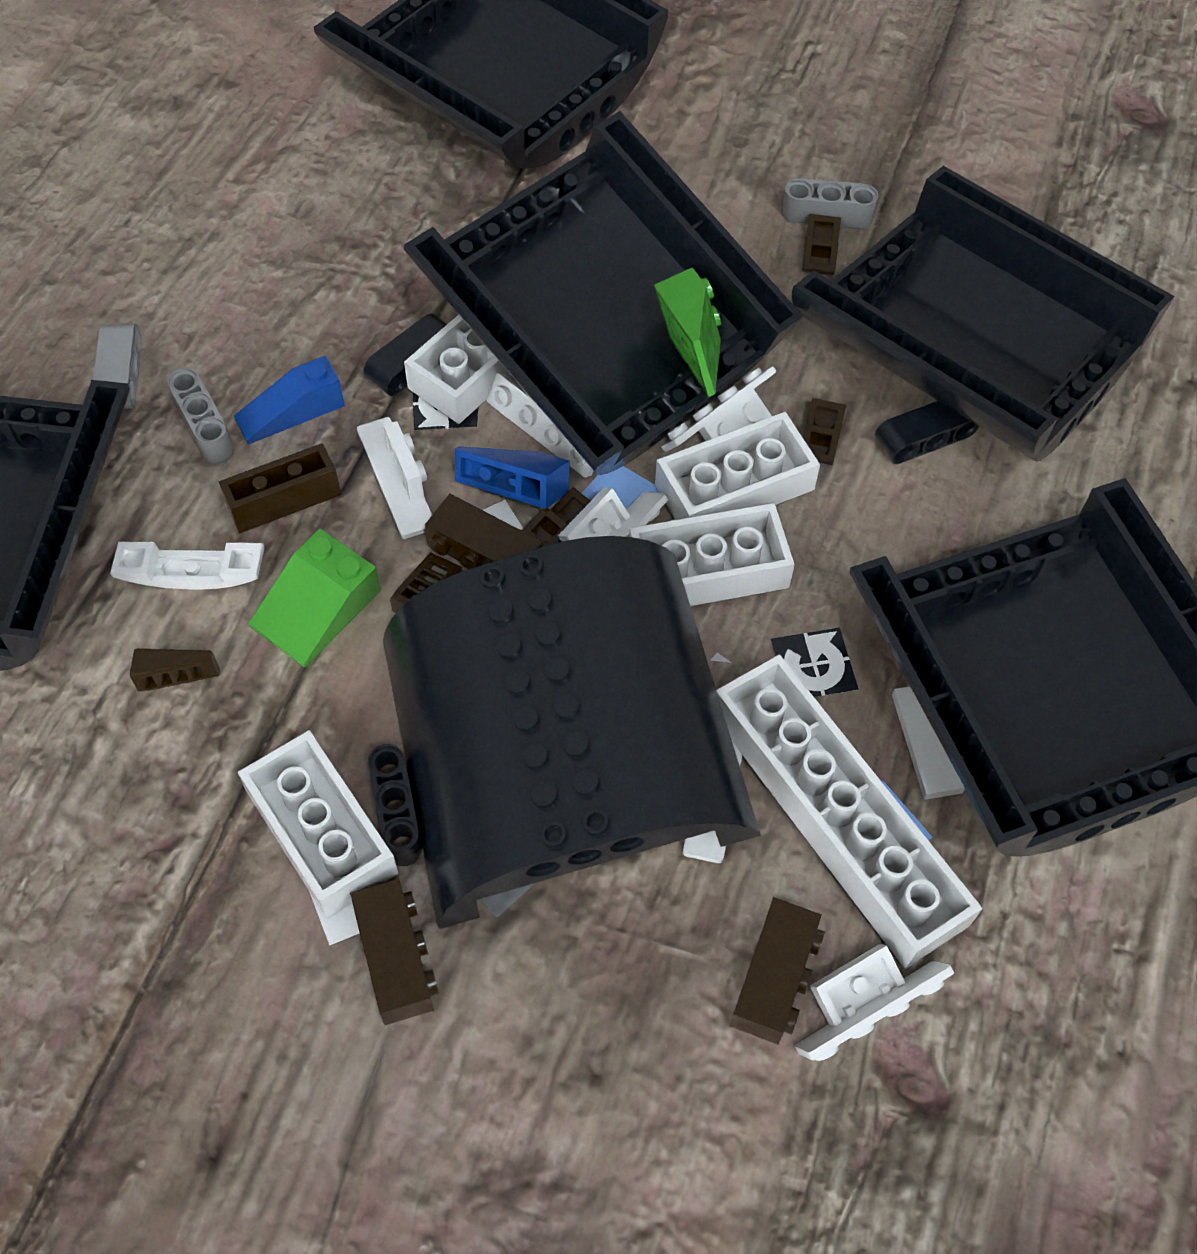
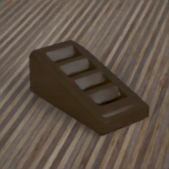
(417, 578)
(170, 667)

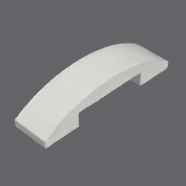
(187, 569)

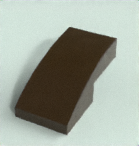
(821, 244)
(824, 429)
(550, 523)

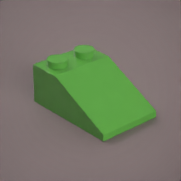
(692, 324)
(315, 597)

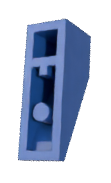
(292, 400)
(515, 474)

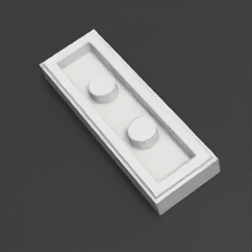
(929, 758)

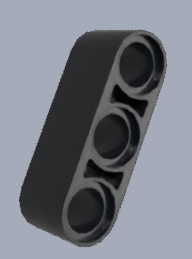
(387, 364)
(922, 431)
(391, 787)

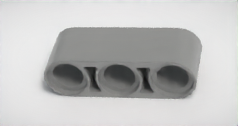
(850, 201)
(119, 357)
(200, 415)

